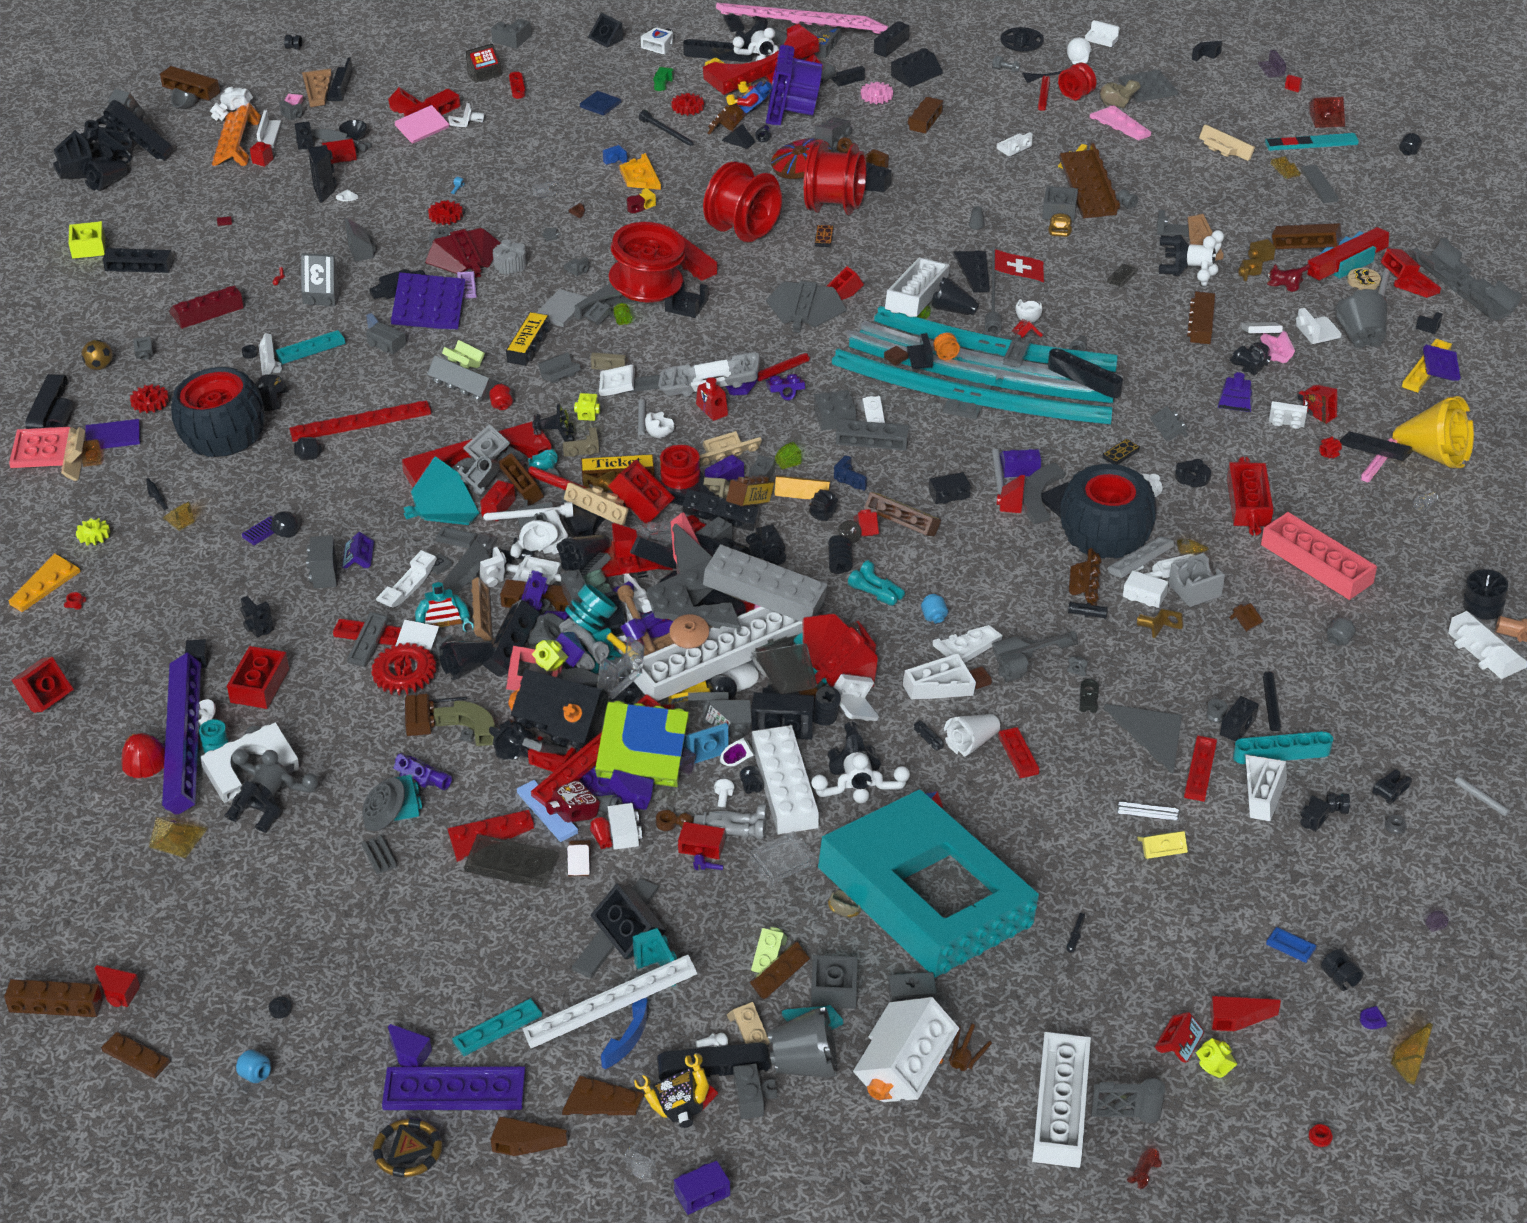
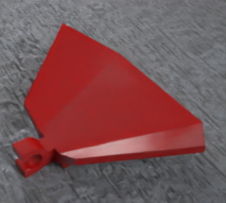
(627, 565)
(837, 649)

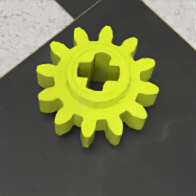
(92, 531)

